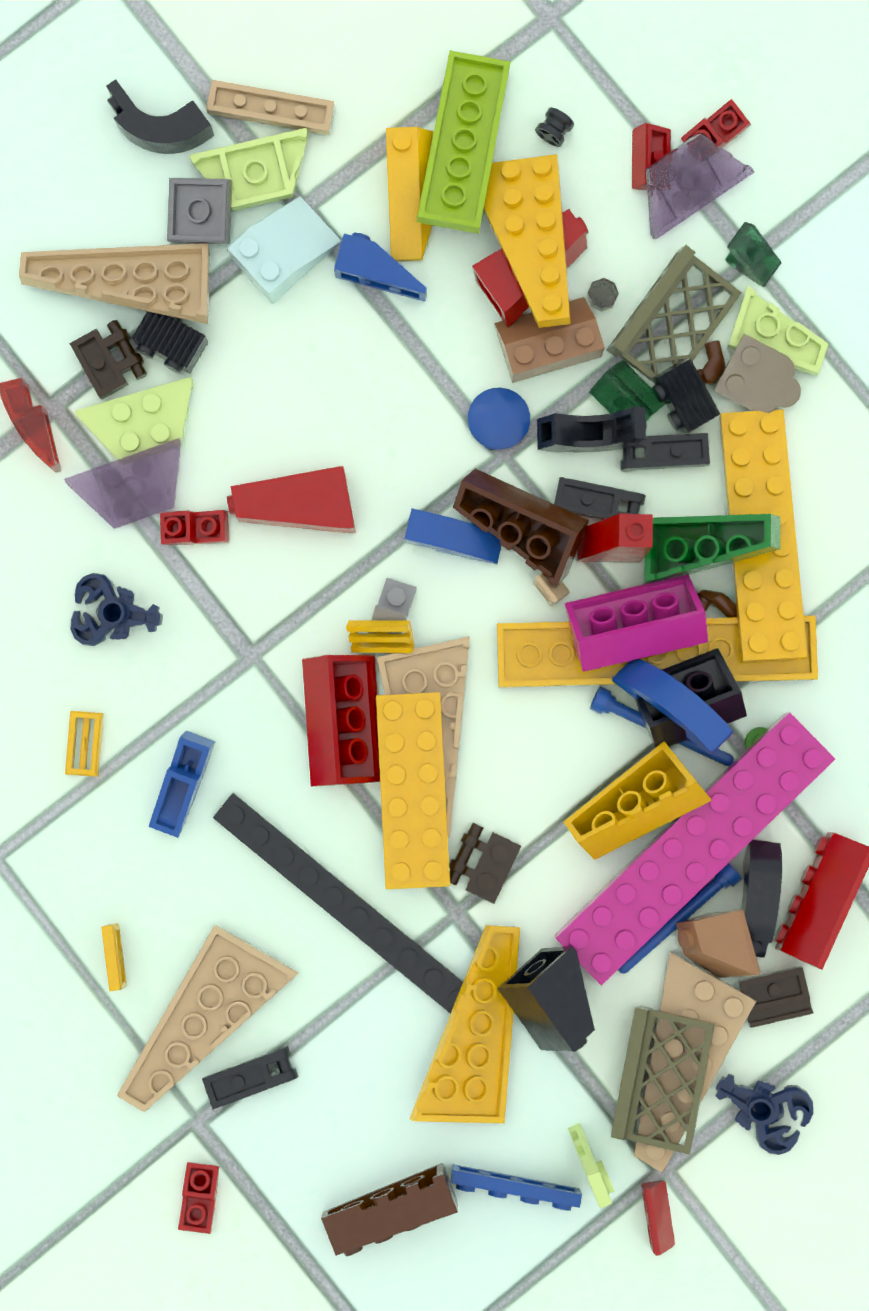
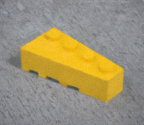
(636, 803)

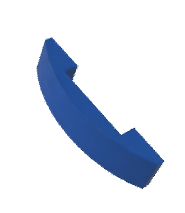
(676, 702)

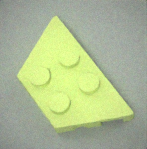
(259, 169)
(140, 419)

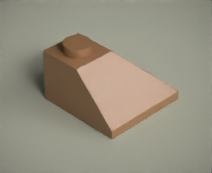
(719, 943)

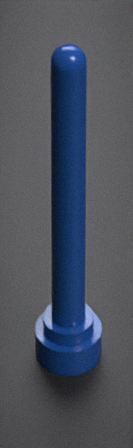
(606, 703)
(725, 878)

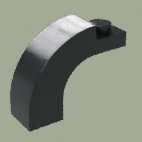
(159, 134)
(591, 433)
(762, 891)

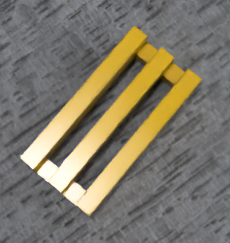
(381, 641)
(96, 747)
(114, 957)

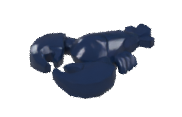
(113, 612)
(766, 1109)

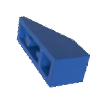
(371, 266)

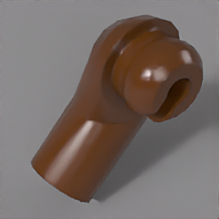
(715, 366)
(717, 600)

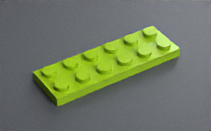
(463, 142)

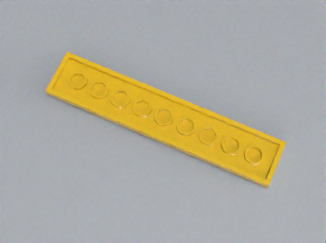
(546, 656)

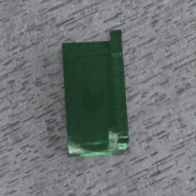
(623, 389)

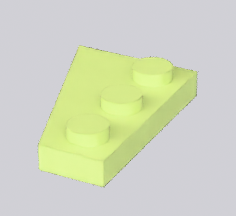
(778, 331)
(594, 1170)

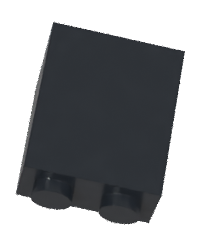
(551, 999)

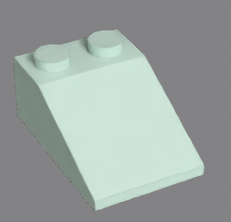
(283, 248)

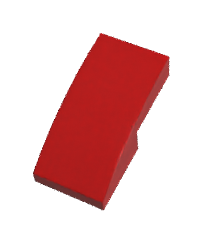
(722, 125)
(194, 527)
(199, 1198)

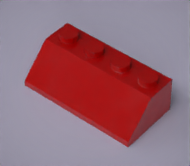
(341, 719)
(823, 900)

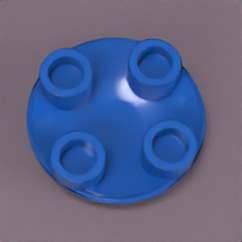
(498, 418)

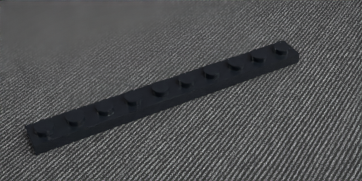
(339, 901)

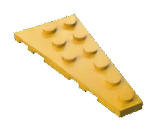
(528, 223)
(473, 1055)

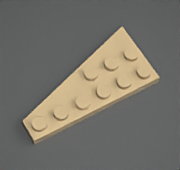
(147, 278)
(432, 670)
(703, 997)
(212, 1001)

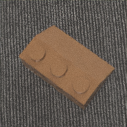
(537, 350)

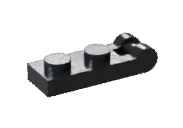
(668, 452)
(595, 499)
(248, 1078)

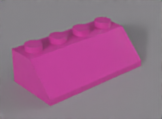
(636, 622)

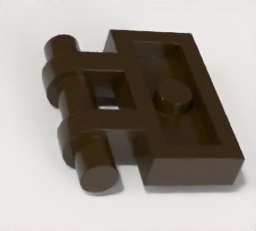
(99, 363)
(492, 866)

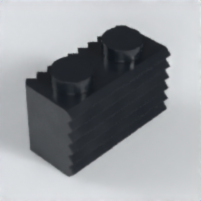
(170, 340)
(685, 396)

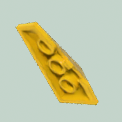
(406, 169)

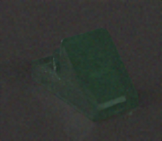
(752, 255)

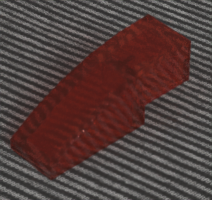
(30, 421)

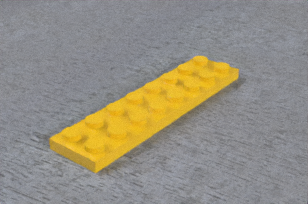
(767, 584)

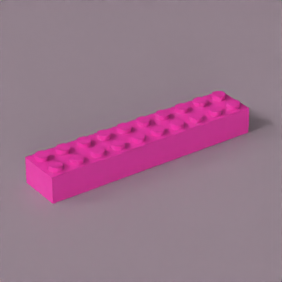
(694, 847)

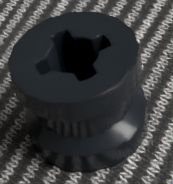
(554, 127)

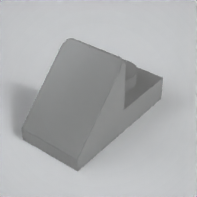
(394, 602)

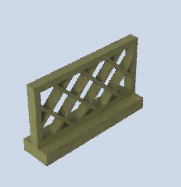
(657, 298)
(634, 1074)

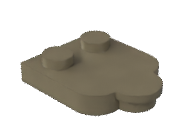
(759, 377)

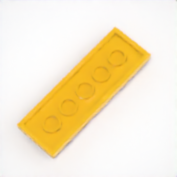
(412, 790)

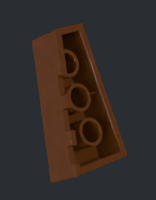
(522, 522)
(390, 1210)

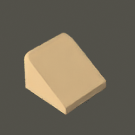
(550, 592)

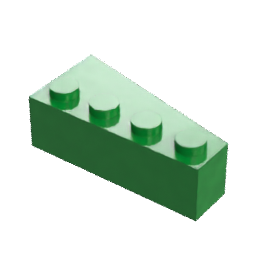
(707, 542)

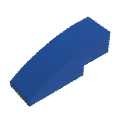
(451, 536)
(181, 783)

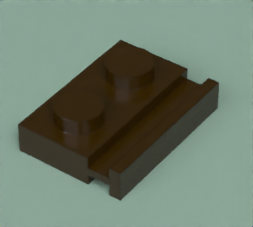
(778, 996)

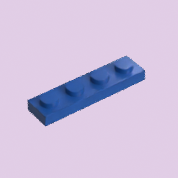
(529, 1190)

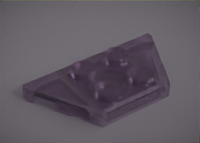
(689, 181)
(131, 485)

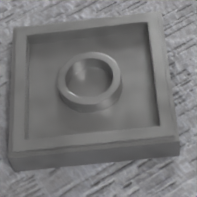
(199, 210)

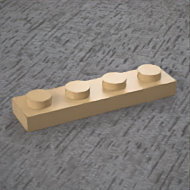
(270, 107)

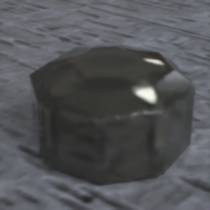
(602, 294)

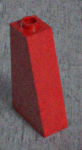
(499, 283)
(296, 501)
(617, 539)

